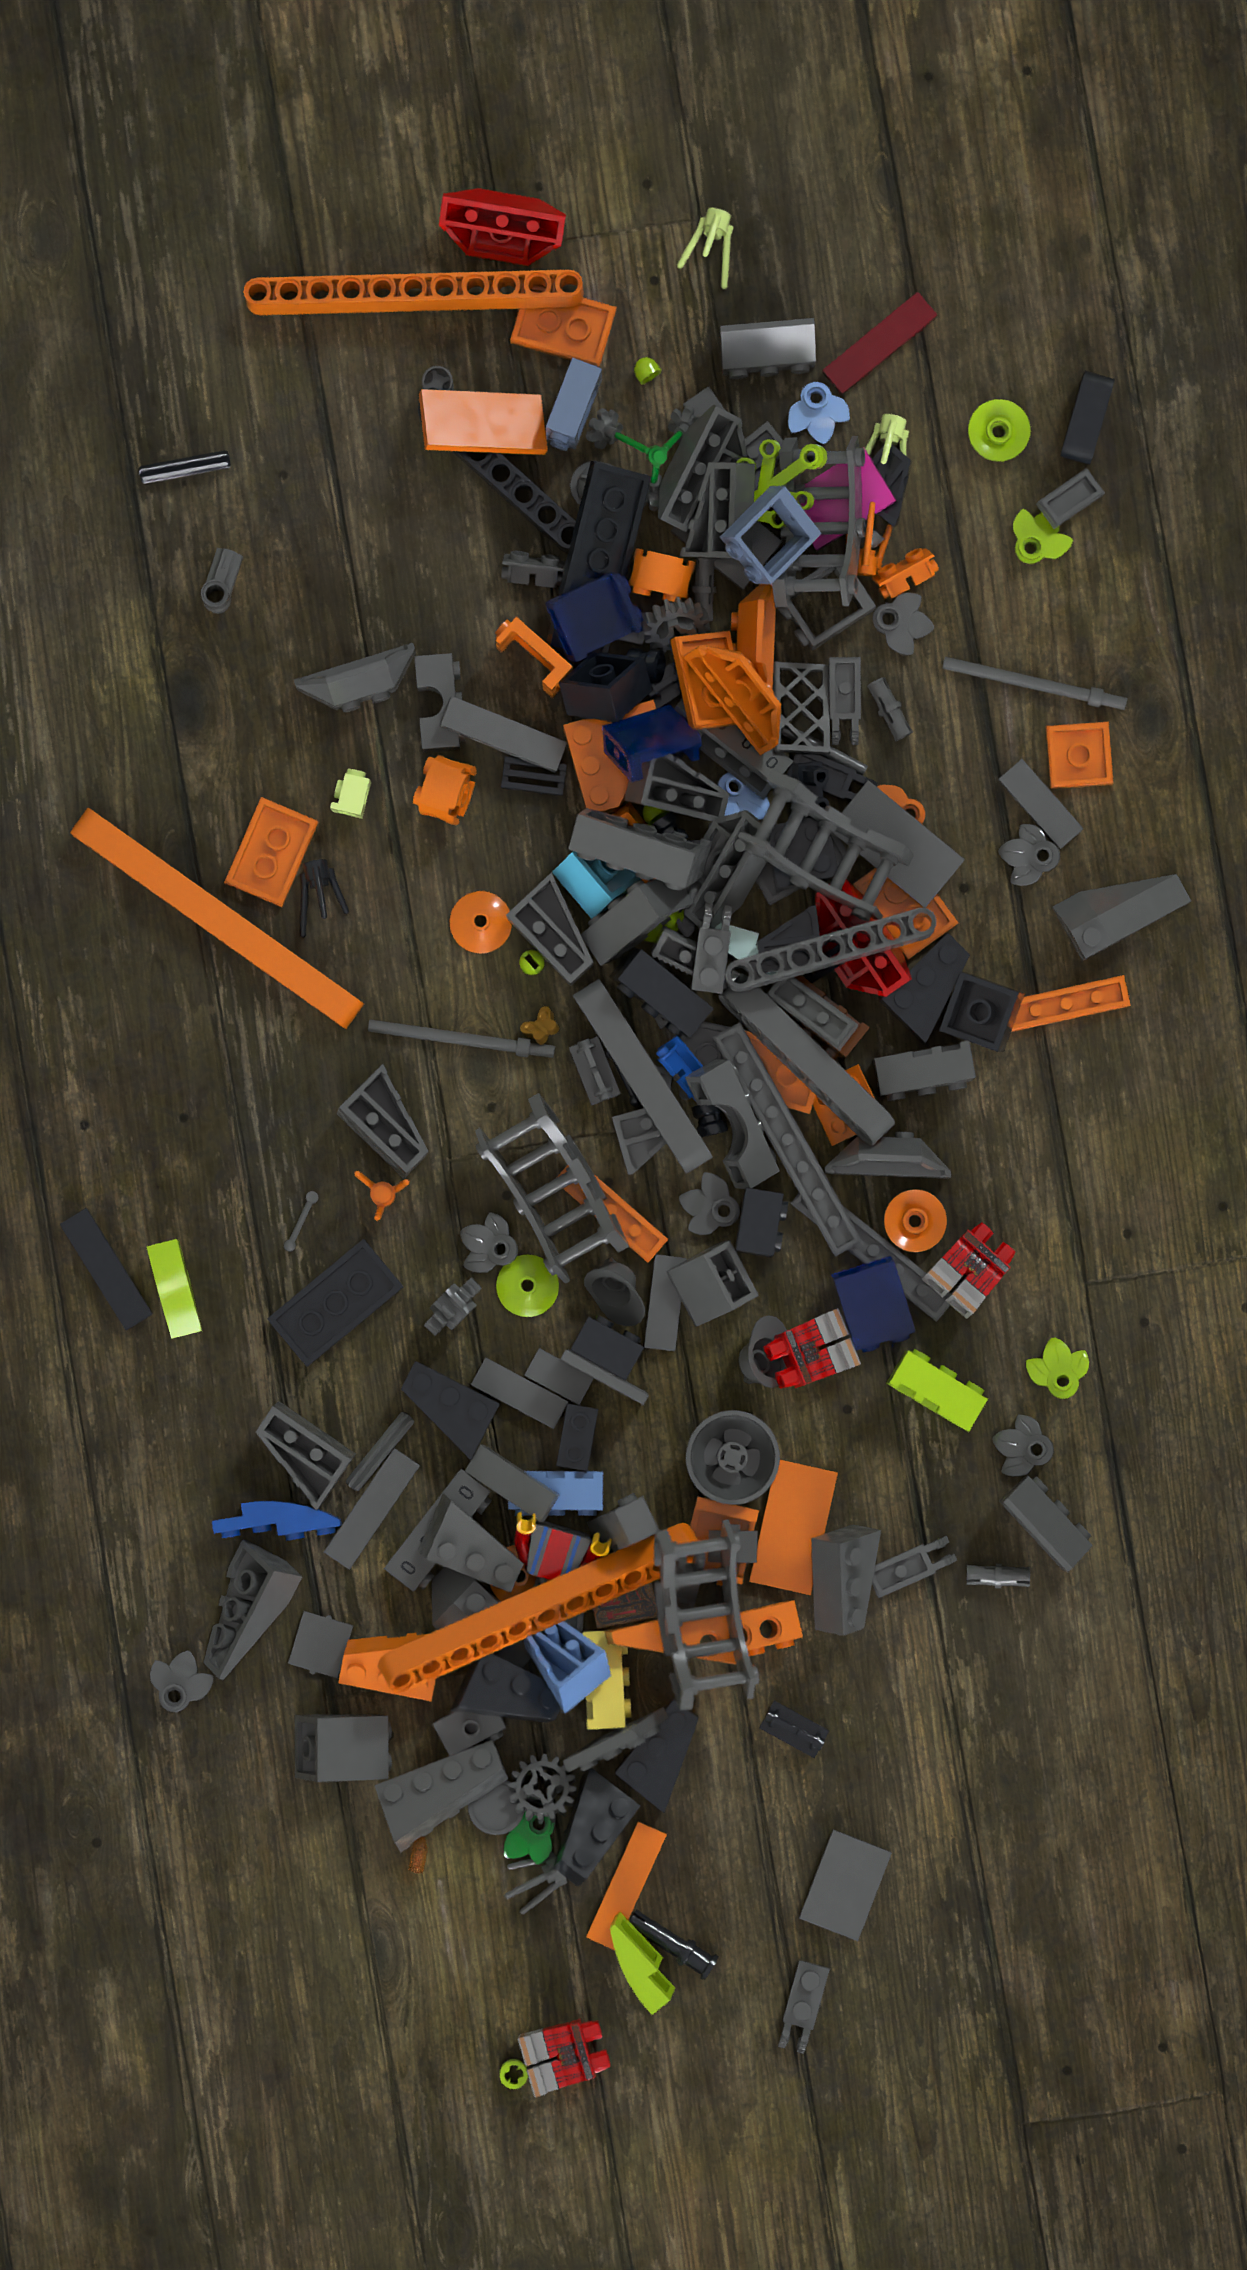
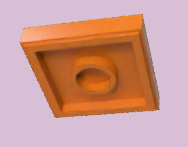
(1079, 755)

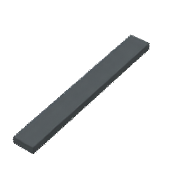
(788, 1140)

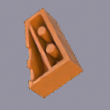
(362, 1670)

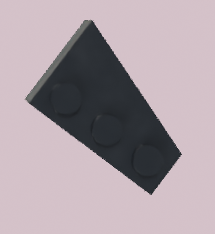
(451, 1406)

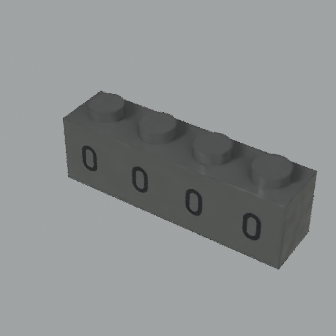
(738, 756)
(408, 1563)

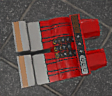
(977, 1262)
(801, 1352)
(572, 2054)

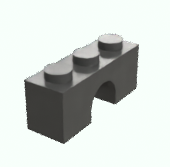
(438, 675)

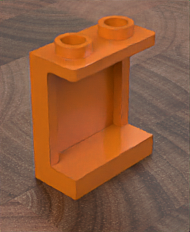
(538, 648)
(709, 1516)

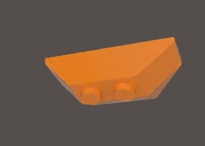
(757, 630)
(740, 693)

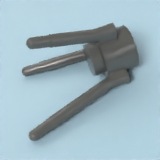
(549, 1874)

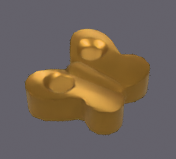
(541, 1027)

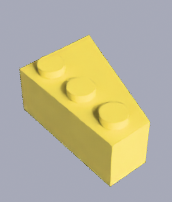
(606, 1703)

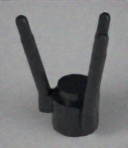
(317, 875)

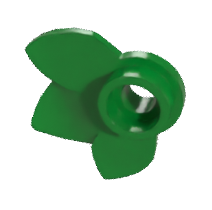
(528, 1840)

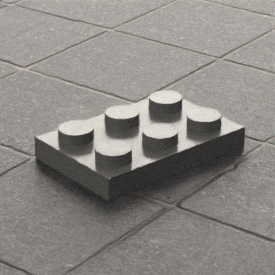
(617, 1740)

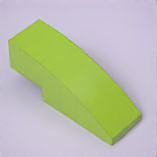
(174, 1288)
(640, 1965)

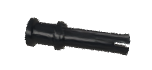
(683, 1950)

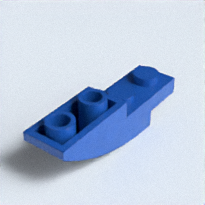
(290, 1519)

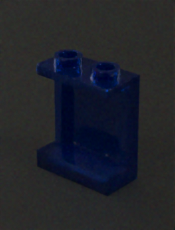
(594, 615)
(648, 738)
(874, 1304)

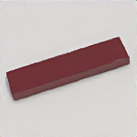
(879, 343)

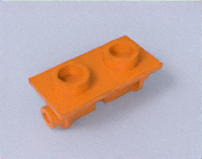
(914, 565)

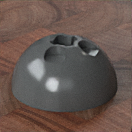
(712, 1473)

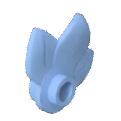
(817, 417)
(743, 799)

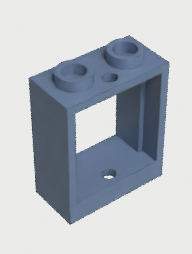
(573, 404)
(795, 519)

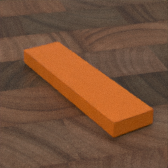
(1072, 1003)
(639, 1233)
(627, 1881)

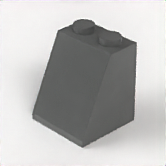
(342, 1747)

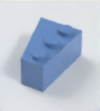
(576, 1489)
(568, 1663)

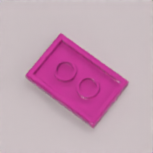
(837, 510)

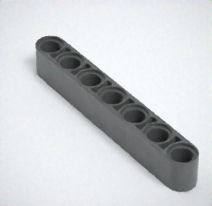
(842, 938)
(808, 1061)
(642, 1076)

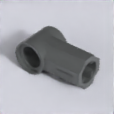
(222, 578)

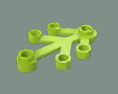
(785, 476)

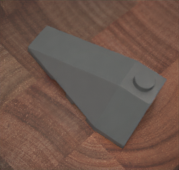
(1111, 913)
(255, 1597)

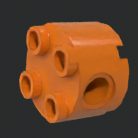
(660, 574)
(445, 789)

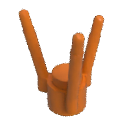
(868, 561)
(381, 1193)

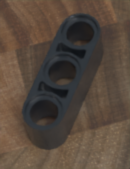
(1087, 417)

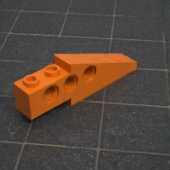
(780, 1615)

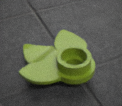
(1040, 534)
(1058, 1364)

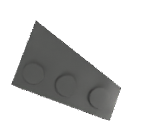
(468, 1548)
(843, 1577)

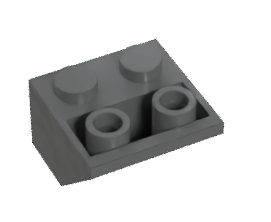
(712, 1283)

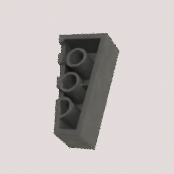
(639, 849)

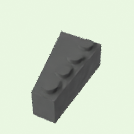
(438, 1791)

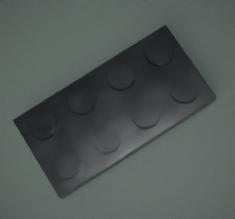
(335, 1302)

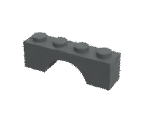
(749, 1157)

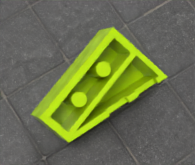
(937, 1389)

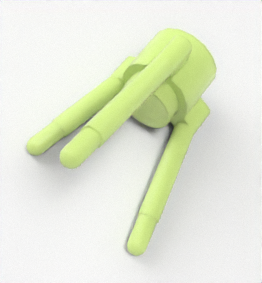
(715, 225)
(890, 432)

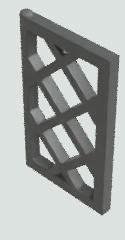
(821, 694)

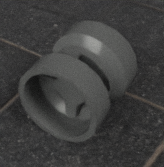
(436, 378)

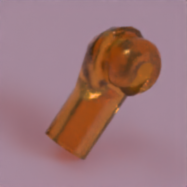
(418, 1855)

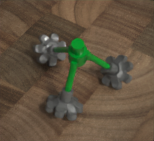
(607, 431)

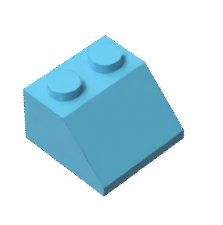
(593, 882)

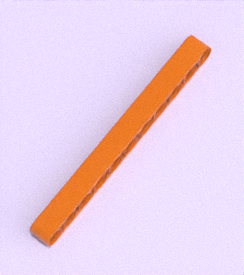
(401, 283)
(217, 918)
(526, 1613)

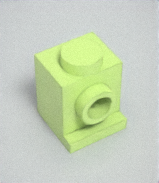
(351, 794)

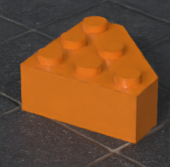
(599, 779)

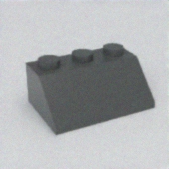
(768, 348)
(1047, 1522)

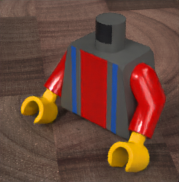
(553, 1549)

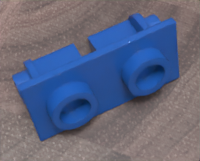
(678, 1060)

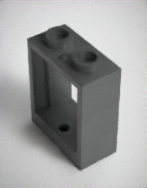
(804, 635)

